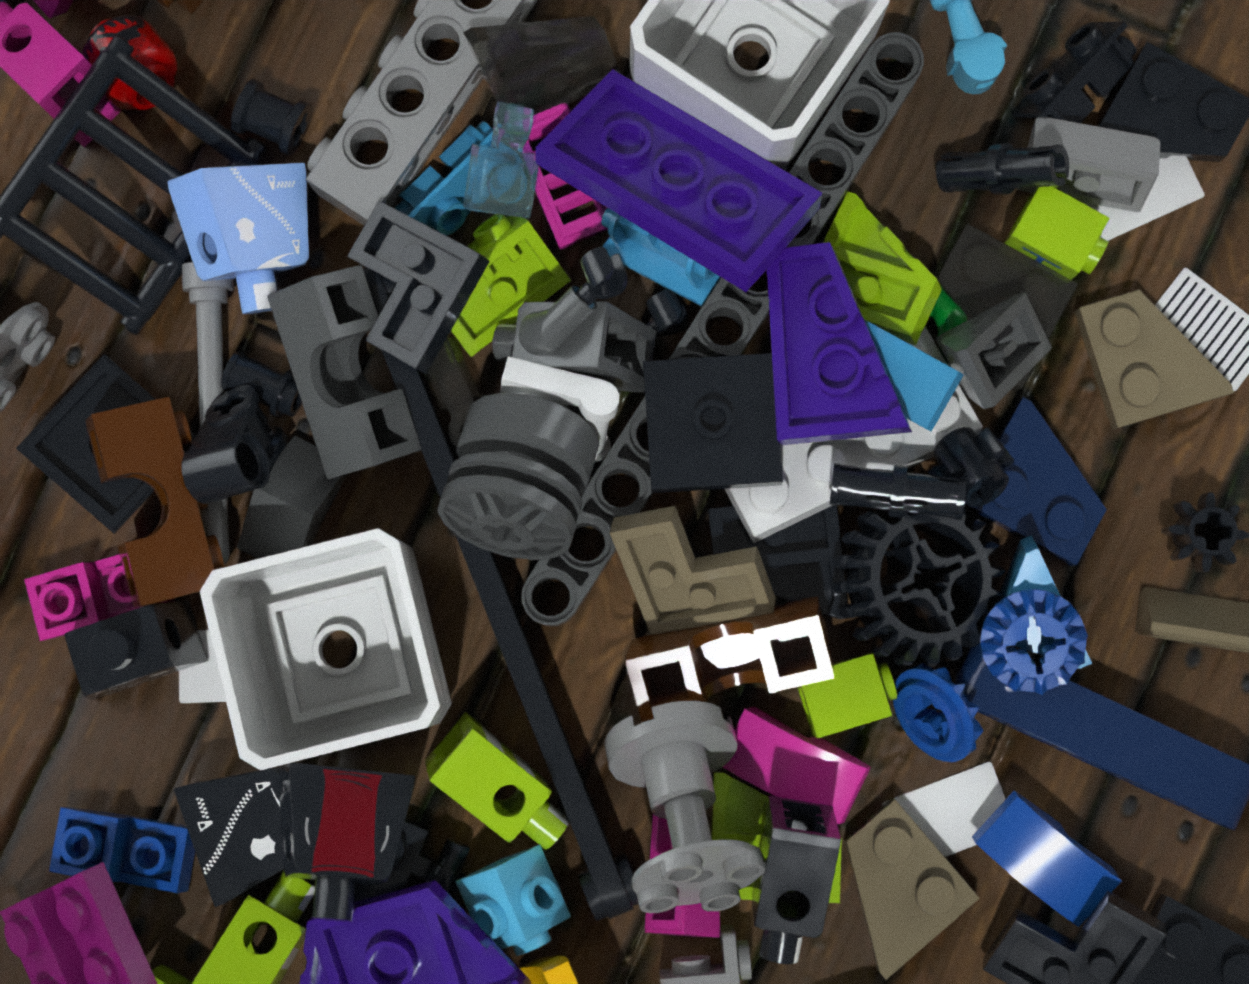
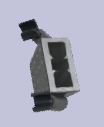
(592, 334)

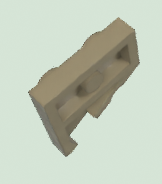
(903, 886)

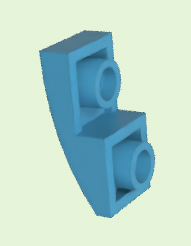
(918, 379)

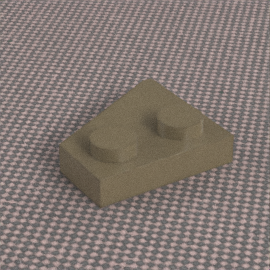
(1144, 361)

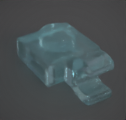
(502, 174)

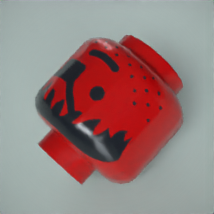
(148, 49)

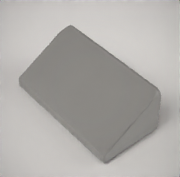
(1104, 163)

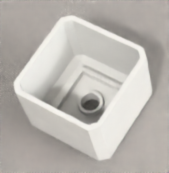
(812, 45)
(270, 636)

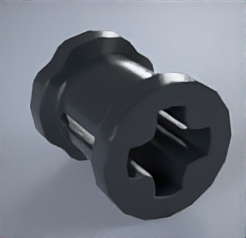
(271, 117)

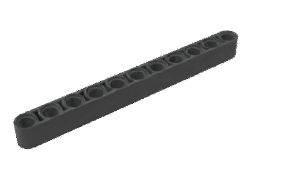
(830, 142)

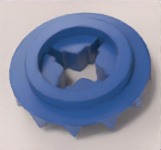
(1009, 624)
(941, 735)

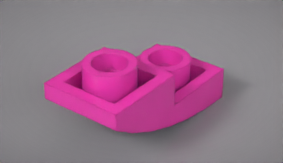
(78, 596)
(794, 765)

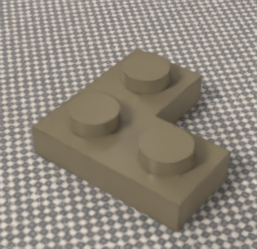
(685, 590)

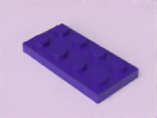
(679, 179)

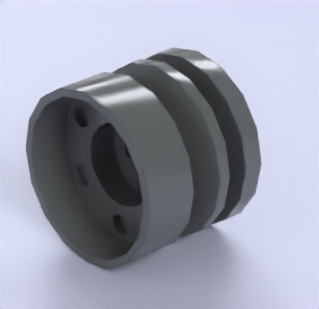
(519, 476)

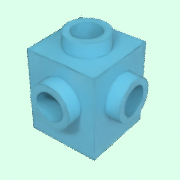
(515, 900)

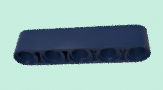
(1115, 742)

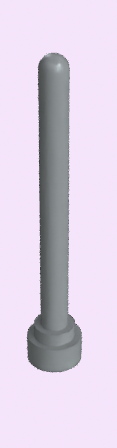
(208, 298)

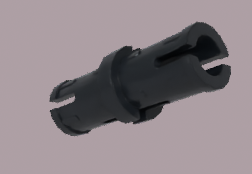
(1003, 169)
(898, 491)

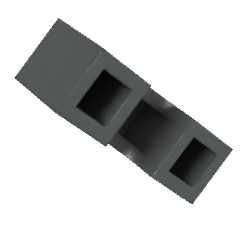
(321, 334)

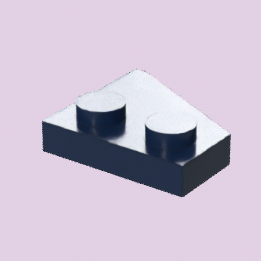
(1044, 489)

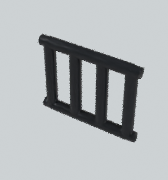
(42, 167)

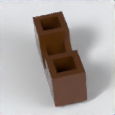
(148, 445)
(697, 662)

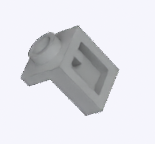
(698, 968)

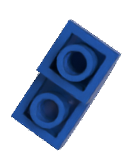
(131, 847)
(1045, 858)

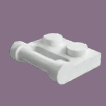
(594, 397)

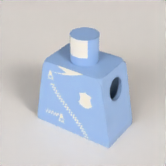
(244, 225)

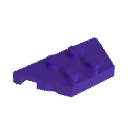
(406, 939)

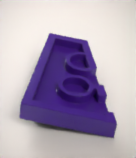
(823, 354)

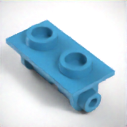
(438, 199)
(657, 259)

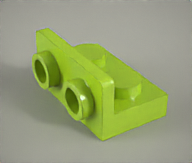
(517, 273)

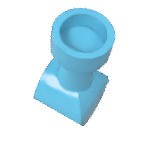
(976, 54)

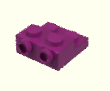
(77, 934)

